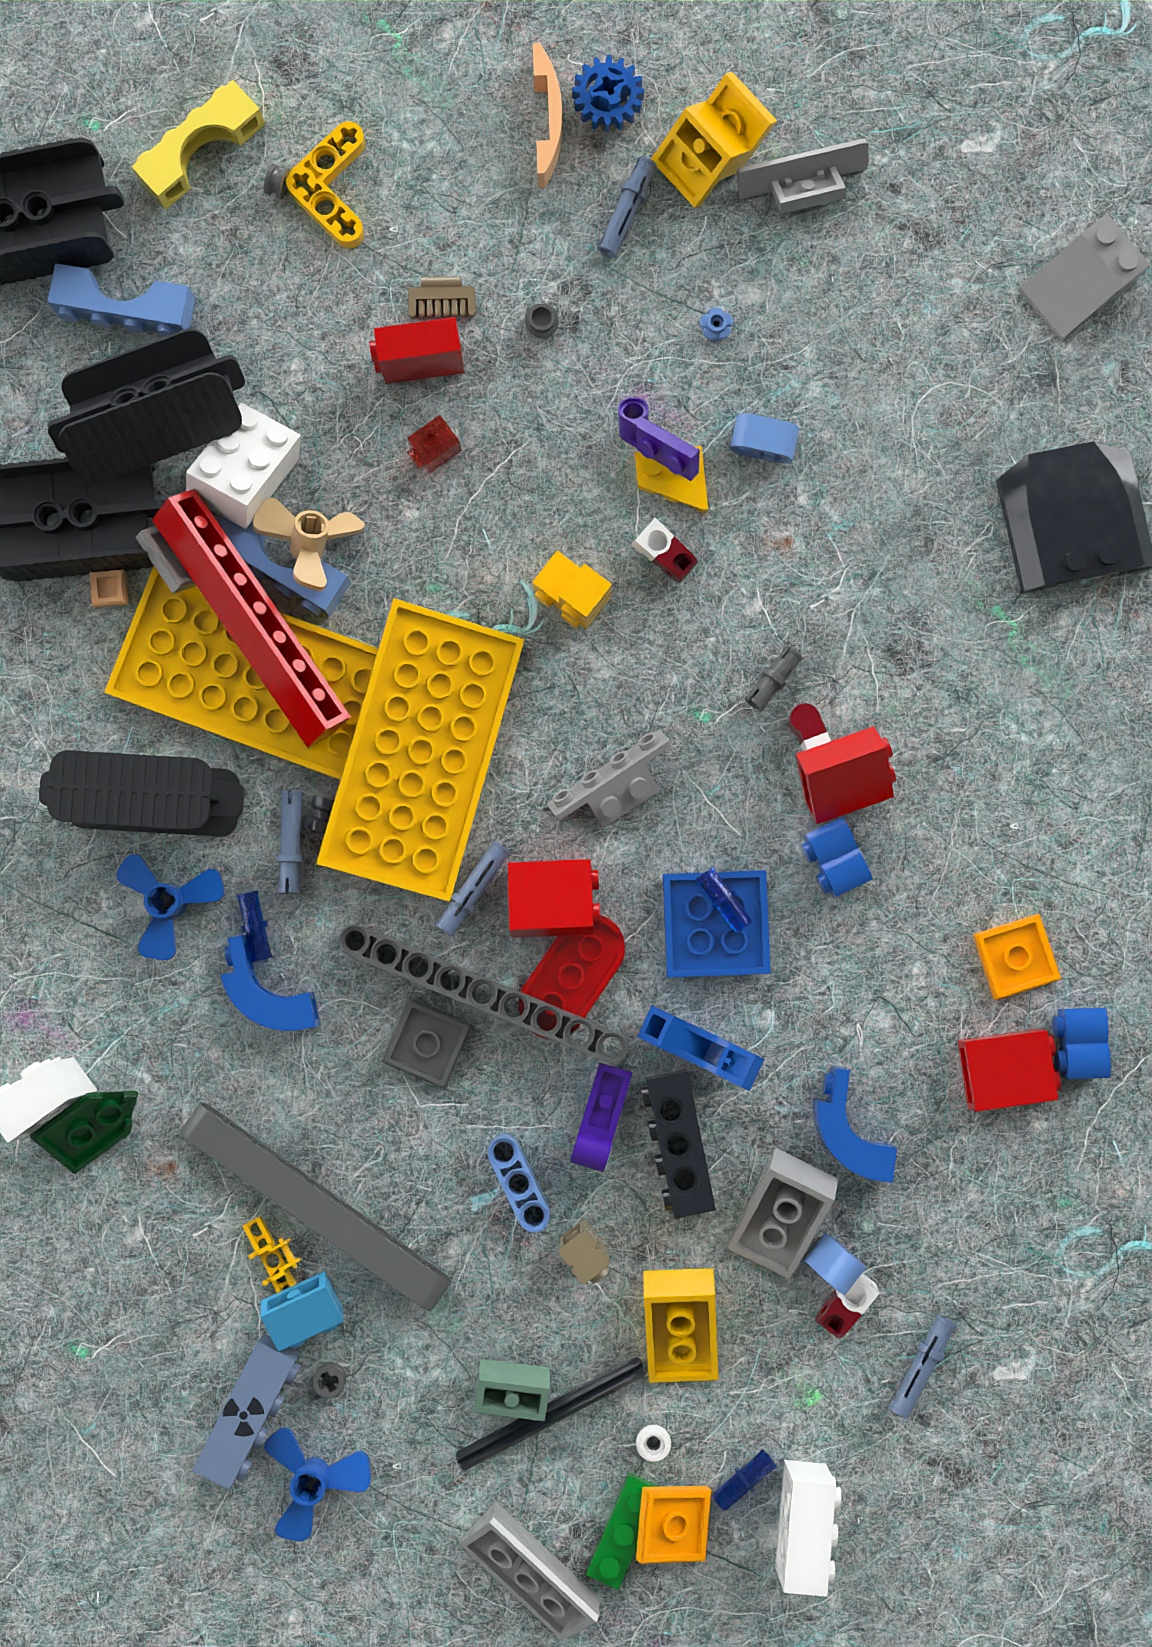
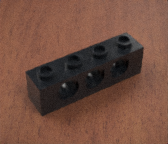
(697, 1196)

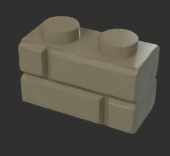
(584, 1253)

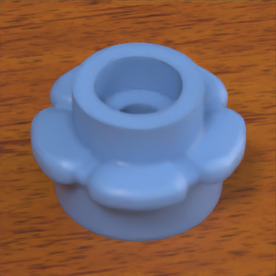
(712, 332)

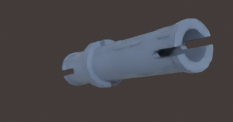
(632, 195)
(290, 842)
(497, 854)
(941, 1329)

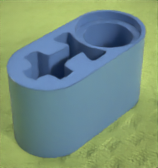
(764, 438)
(835, 1263)

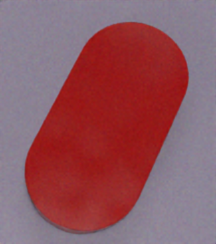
(575, 972)

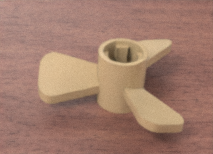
(307, 536)

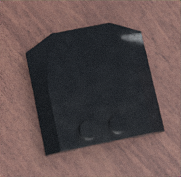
(1074, 515)

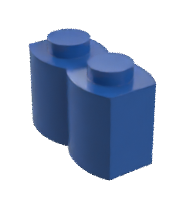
(836, 857)
(1083, 1043)

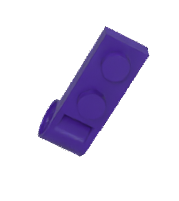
(655, 441)
(601, 1117)

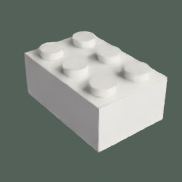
(245, 467)
(40, 1096)
(807, 1528)

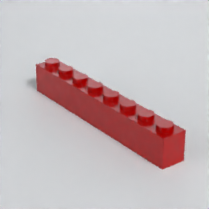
(250, 617)

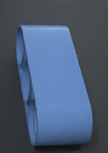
(519, 1199)

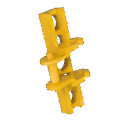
(272, 1248)

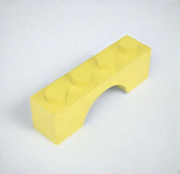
(226, 116)

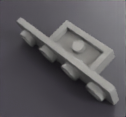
(806, 177)
(616, 785)

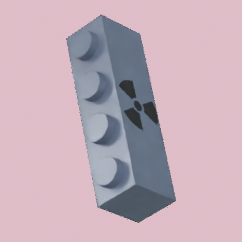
(246, 1412)

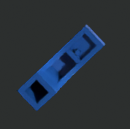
(258, 1003)
(701, 1047)
(860, 1156)

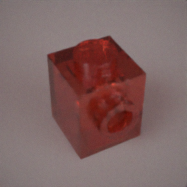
(433, 445)

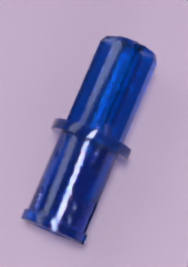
(724, 900)
(744, 1480)

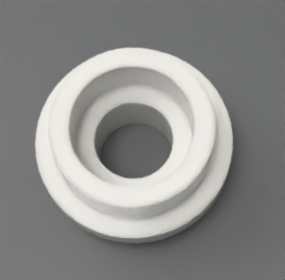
(653, 1453)

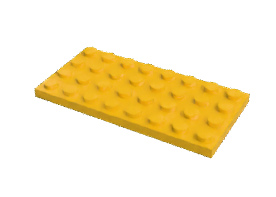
(193, 671)
(420, 750)

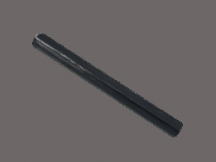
(556, 1411)

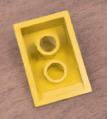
(681, 1325)

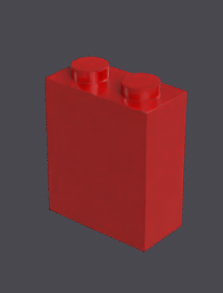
(417, 350)
(846, 774)
(552, 898)
(1009, 1069)

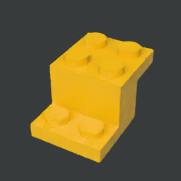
(713, 139)

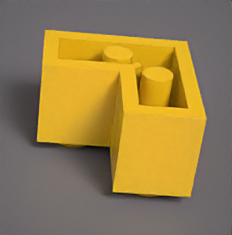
(572, 589)

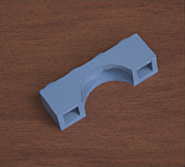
(161, 309)
(252, 550)

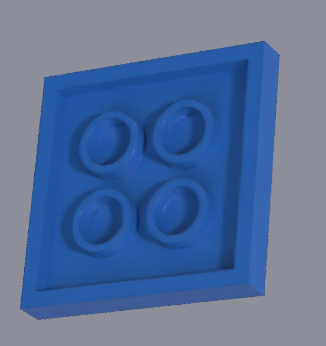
(701, 938)

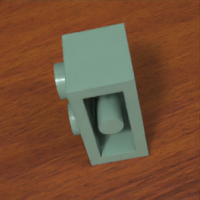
(512, 1390)

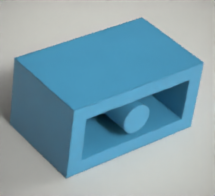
(301, 1312)

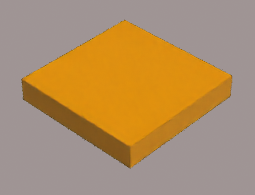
(1016, 956)
(673, 1524)

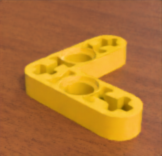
(319, 179)

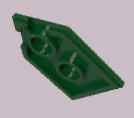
(87, 1128)

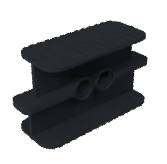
(72, 187)
(146, 406)
(69, 547)
(141, 793)

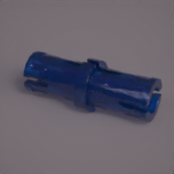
(254, 926)

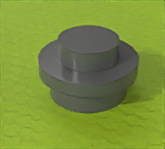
(541, 320)

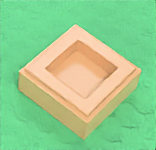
(109, 588)

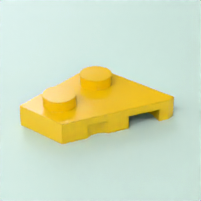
(658, 479)

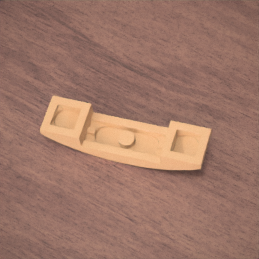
(546, 81)

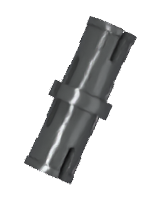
(773, 678)

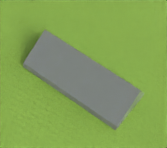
(531, 1573)

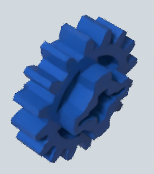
(605, 97)

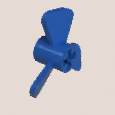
(159, 938)
(347, 1474)

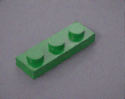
(619, 1535)

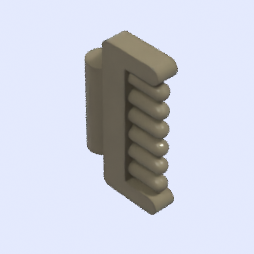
(441, 290)

